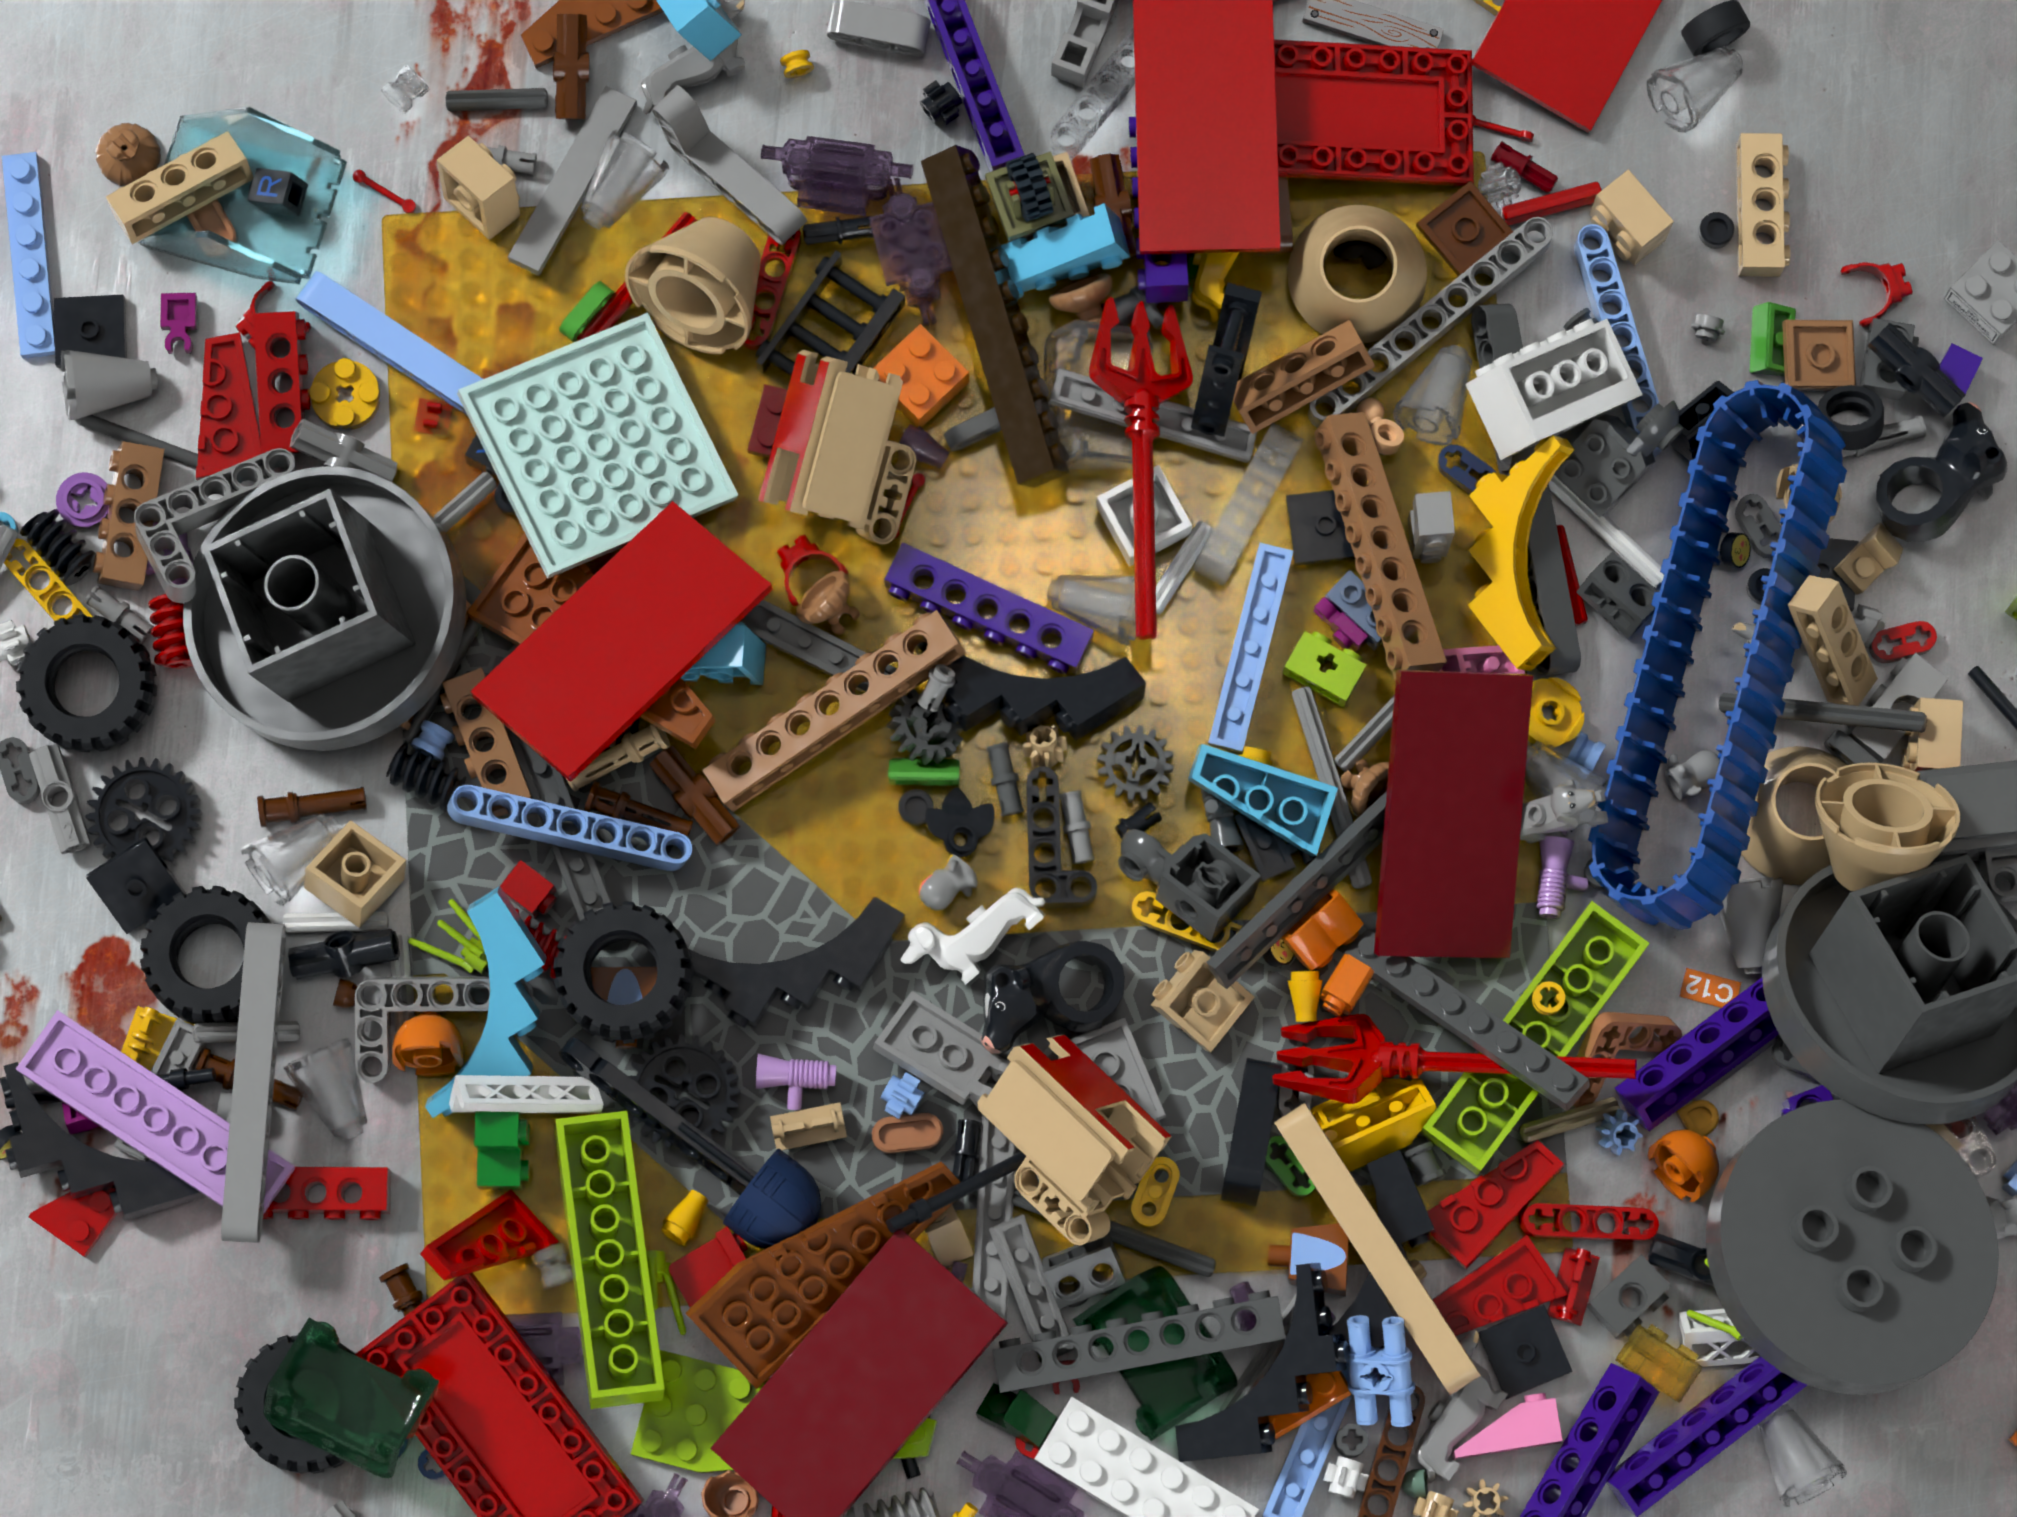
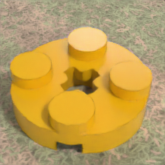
(345, 414)
(1566, 709)

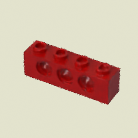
(267, 330)
(373, 1202)

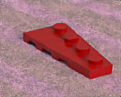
(227, 408)
(1484, 1208)
(488, 1238)
(1499, 1288)

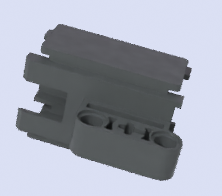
(1987, 819)

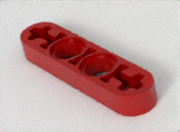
(773, 285)
(1588, 1222)

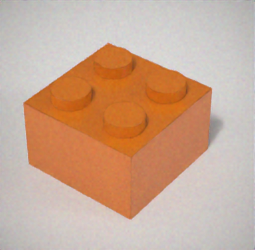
(928, 375)

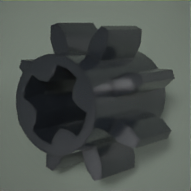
(941, 102)

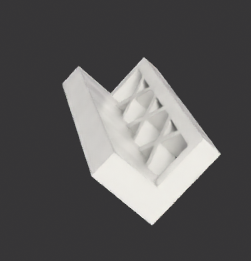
(525, 1094)
(1700, 1333)

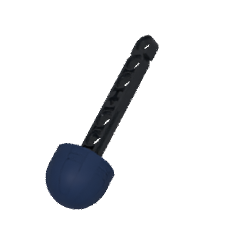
(771, 1203)

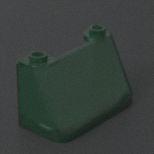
(1169, 1389)
(347, 1401)

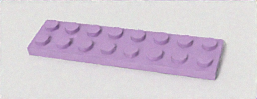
(138, 1107)

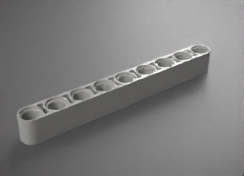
(1444, 312)
(253, 1082)

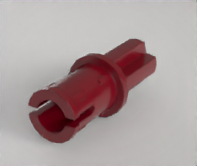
(1525, 167)

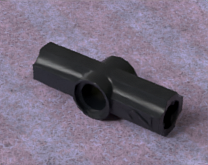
(1916, 370)
(344, 954)
(1677, 1257)

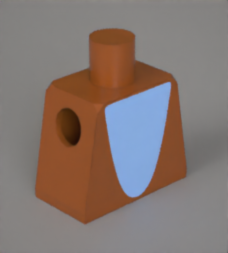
(623, 987)
(1315, 1244)

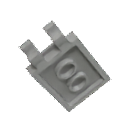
(939, 1050)
(1118, 1056)

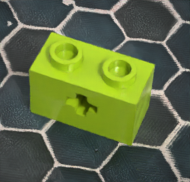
(1338, 681)

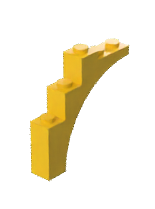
(1502, 552)

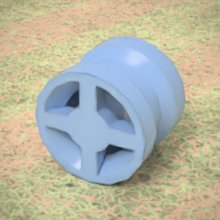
(432, 740)
(1586, 751)

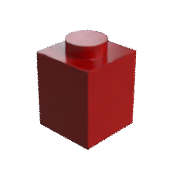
(529, 890)

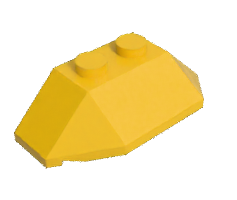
(1378, 1123)

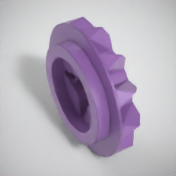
(77, 486)

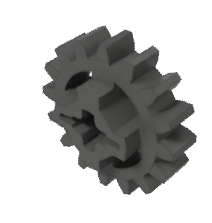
(923, 731)
(1149, 766)

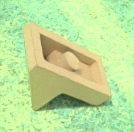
(1869, 559)
(948, 1238)

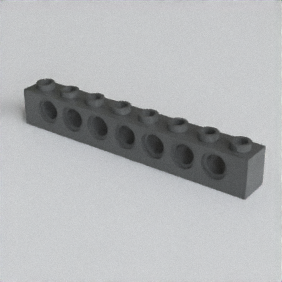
(1014, 1377)

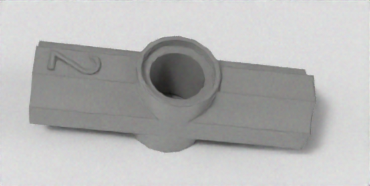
(340, 450)
(54, 778)

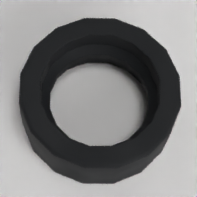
(1715, 27)
(1856, 399)

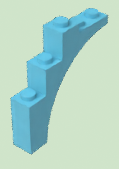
(510, 956)

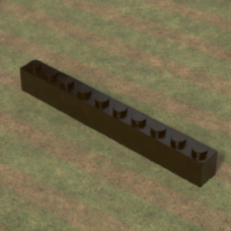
(995, 316)

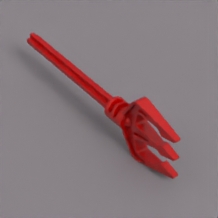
(1142, 393)
(1374, 1059)

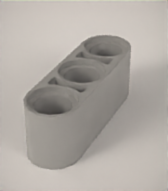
(878, 28)

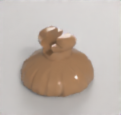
(128, 165)
(1083, 297)
(827, 602)
(1367, 785)

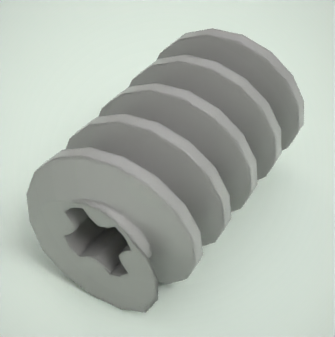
(923, 1507)

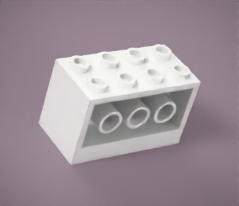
(1552, 386)

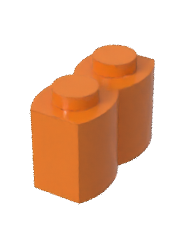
(1323, 930)
(1346, 986)

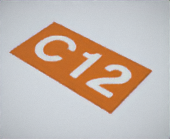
(1708, 988)

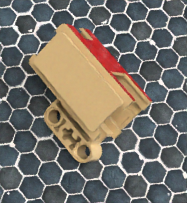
(836, 448)
(1076, 1134)

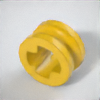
(796, 63)
(1559, 999)

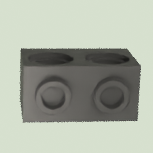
(1873, 364)
(1619, 594)
(1080, 1263)

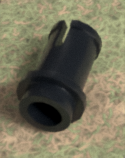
(1138, 821)

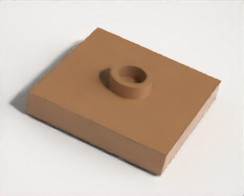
(1818, 354)

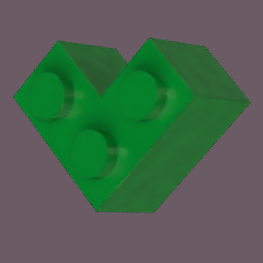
(500, 1149)

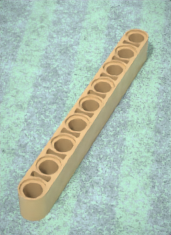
(1377, 1249)

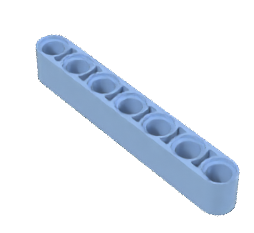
(1621, 323)
(386, 338)
(552, 831)

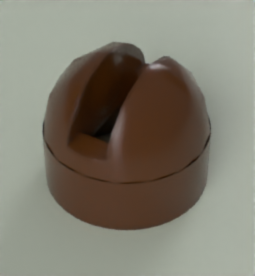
(345, 994)

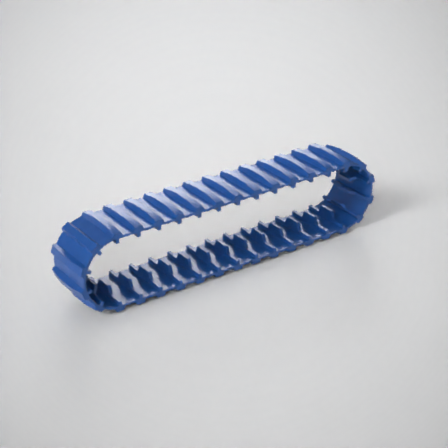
(1668, 650)

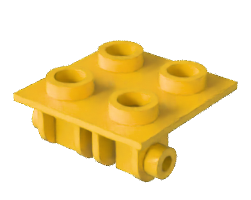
(147, 1036)

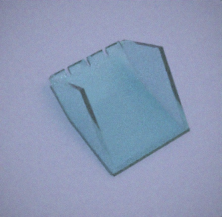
(267, 243)

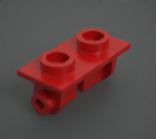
(1576, 1277)

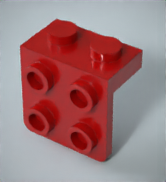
(707, 1265)

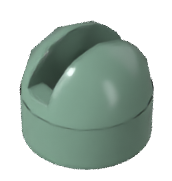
(1415, 1483)

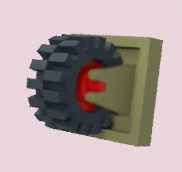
(1029, 195)

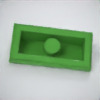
(1767, 338)
(908, 772)

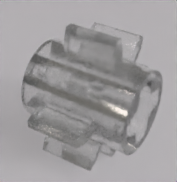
(1500, 184)

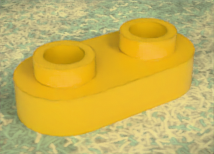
(1155, 1192)

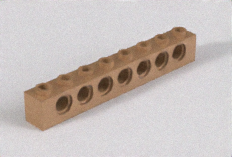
(1379, 543)
(825, 729)

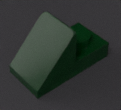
(1017, 1415)

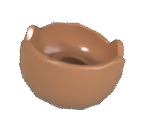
(729, 1496)

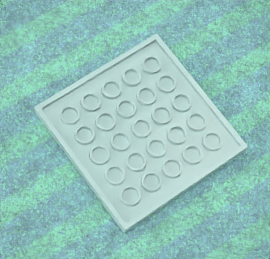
(596, 443)

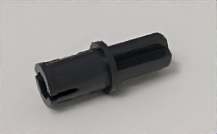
(837, 230)
(966, 1148)

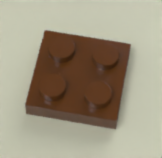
(1464, 228)

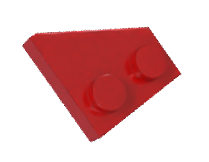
(78, 1220)

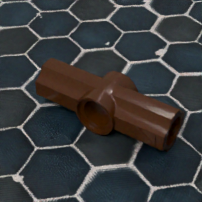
(571, 67)
(1110, 189)
(694, 795)

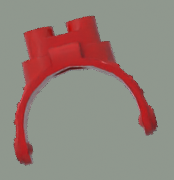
(1891, 279)
(246, 326)
(798, 554)

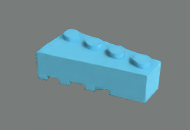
(701, 24)
(1067, 251)
(735, 655)
(1271, 797)

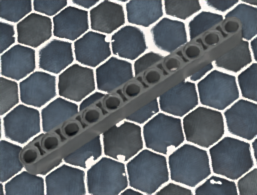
(1495, 335)

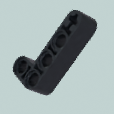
(1050, 838)
(1251, 1133)

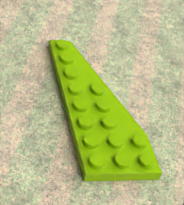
(699, 1407)

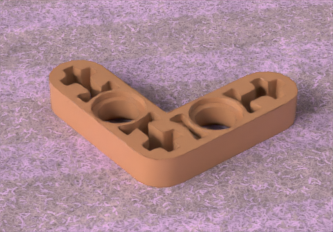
(1611, 1033)

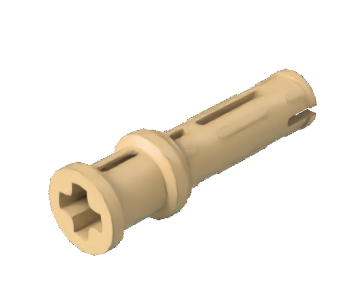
(632, 748)

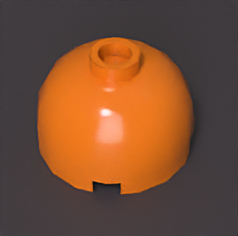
(429, 1045)
(1685, 1163)

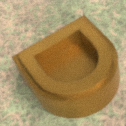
(1699, 1117)

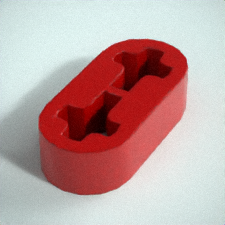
(1901, 633)

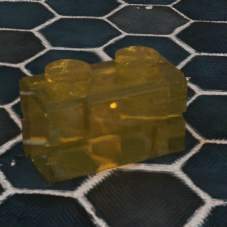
(1659, 1362)

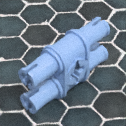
(1370, 1364)

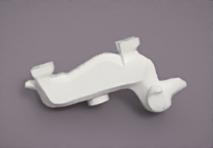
(976, 940)

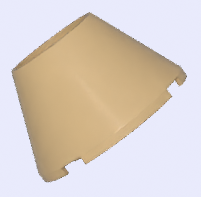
(698, 284)
(1372, 316)
(1882, 822)
(1773, 846)

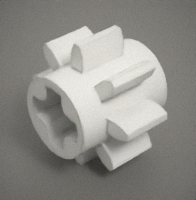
(13, 642)
(1346, 1477)

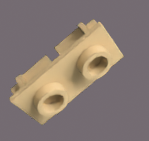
(808, 1126)

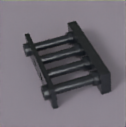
(865, 335)
(1226, 360)

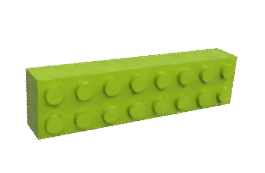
(1589, 969)
(609, 1260)

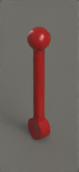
(1524, 135)
(407, 205)
(917, 481)

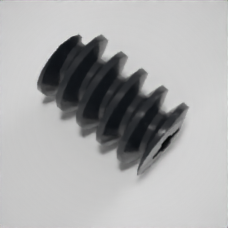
(58, 546)
(423, 777)

